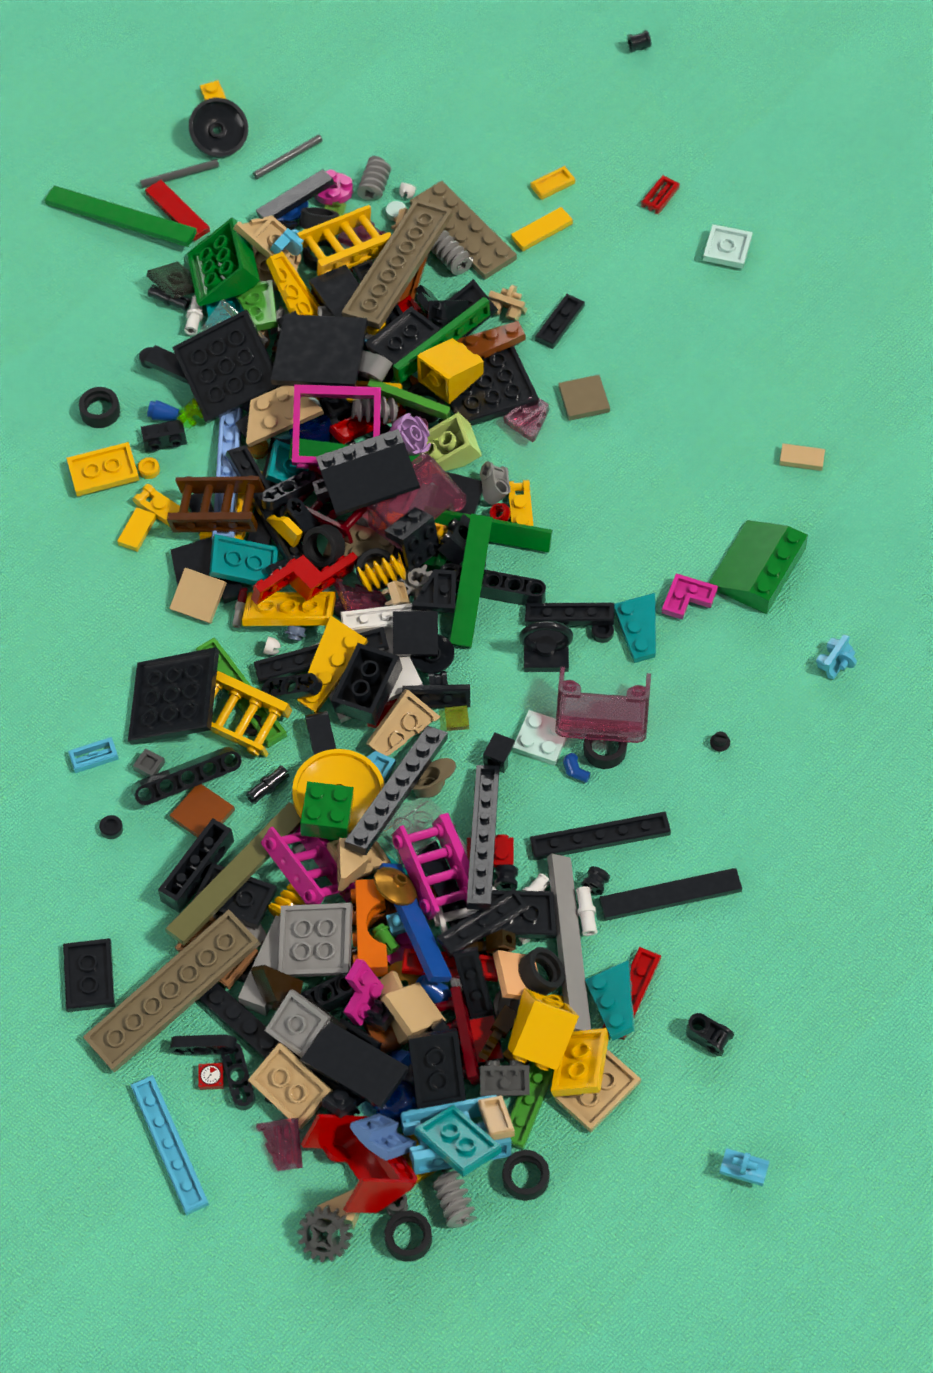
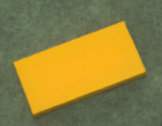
(289, 610)

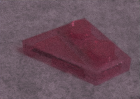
(358, 597)

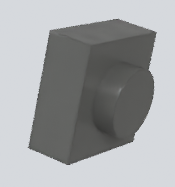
(148, 763)

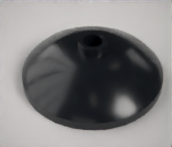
(226, 117)

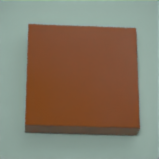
(199, 809)

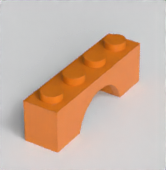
(368, 904)

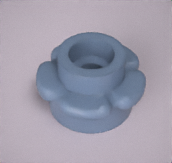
(295, 632)

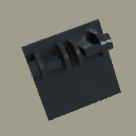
(444, 311)

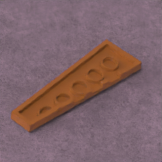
(490, 341)

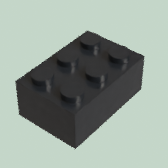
(366, 684)

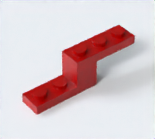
(303, 577)

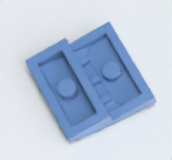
(381, 1136)

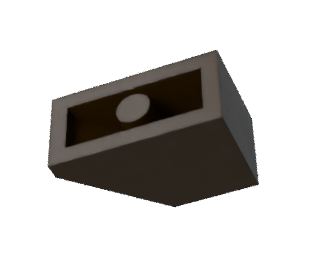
(274, 984)

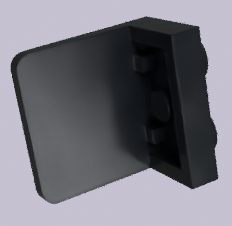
(416, 535)

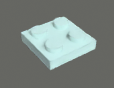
(727, 246)
(538, 739)

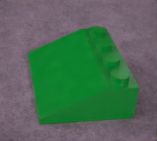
(222, 265)
(759, 563)

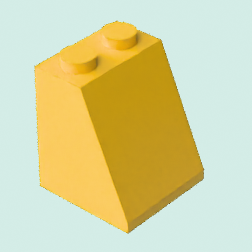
(449, 369)
(541, 1030)

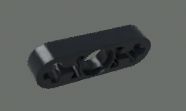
(276, 497)
(300, 690)
(203, 1045)
(238, 1084)

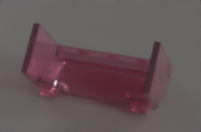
(601, 714)

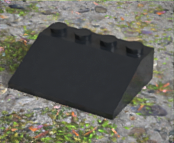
(367, 472)

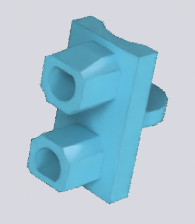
(840, 657)
(744, 1167)

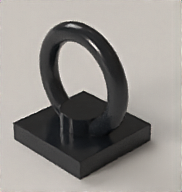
(546, 646)

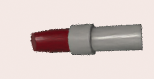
(239, 607)

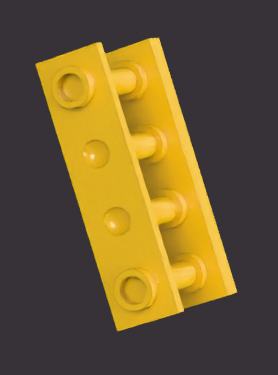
(352, 256)
(257, 700)

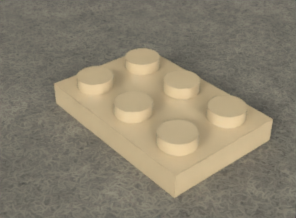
(290, 1085)
(593, 1108)

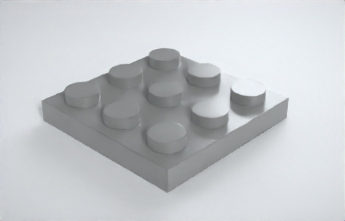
(315, 939)

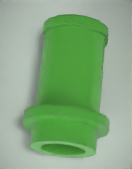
(383, 935)

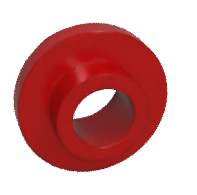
(497, 508)

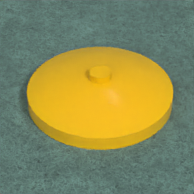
(344, 769)

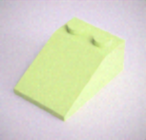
(453, 443)

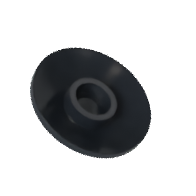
(438, 664)

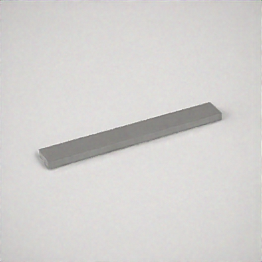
(569, 938)

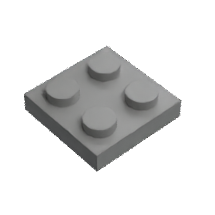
(297, 1023)

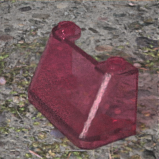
(434, 496)

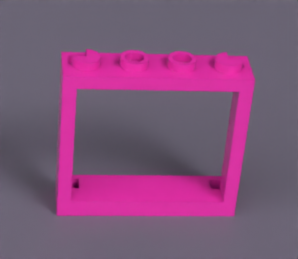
(329, 392)

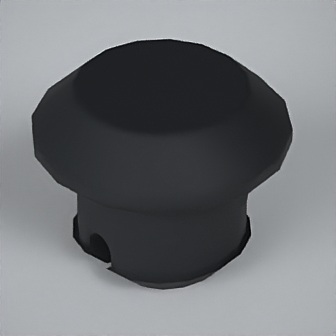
(720, 741)

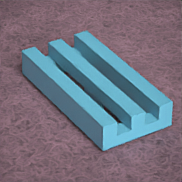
(93, 758)

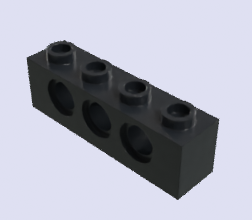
(193, 866)

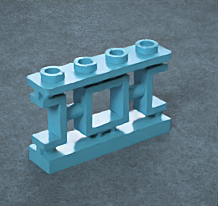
(425, 1159)

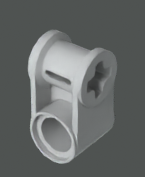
(494, 482)

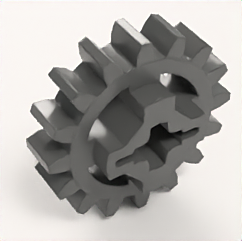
(317, 1224)

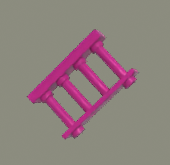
(451, 850)
(295, 872)

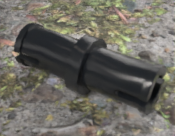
(159, 294)
(267, 784)

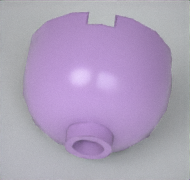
(413, 433)

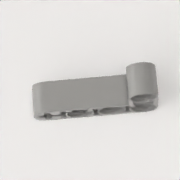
(374, 366)

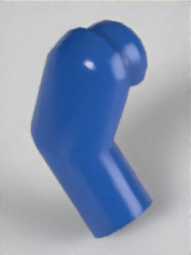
(573, 770)

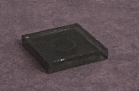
(172, 279)

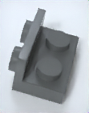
(504, 1079)

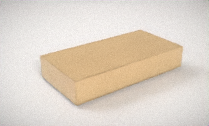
(802, 457)
(496, 1118)

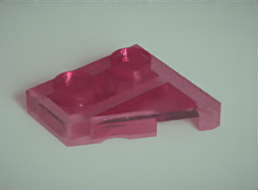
(528, 419)
(283, 1143)

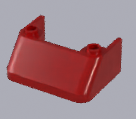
(379, 1180)

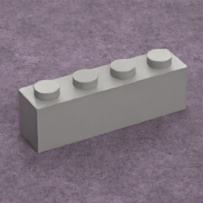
(268, 955)

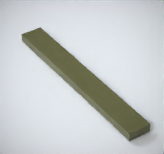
(230, 878)

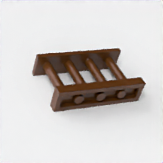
(216, 521)

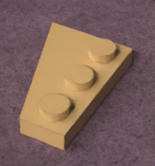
(401, 723)

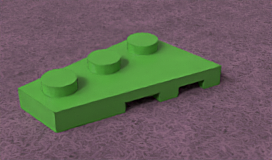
(261, 305)

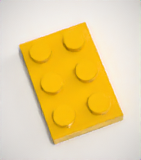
(102, 469)
(581, 1064)

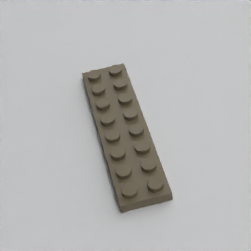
(397, 263)
(171, 990)

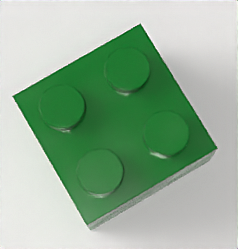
(327, 810)

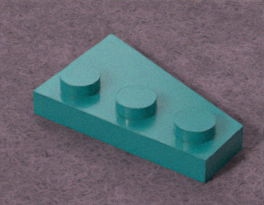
(638, 626)
(614, 999)

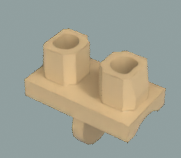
(514, 306)

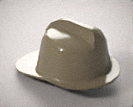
(434, 778)

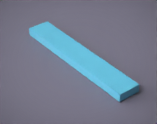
(169, 1145)

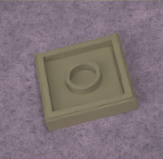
(584, 397)

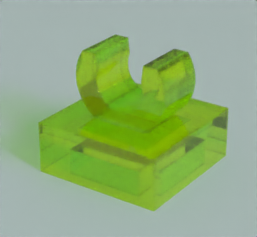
(188, 411)

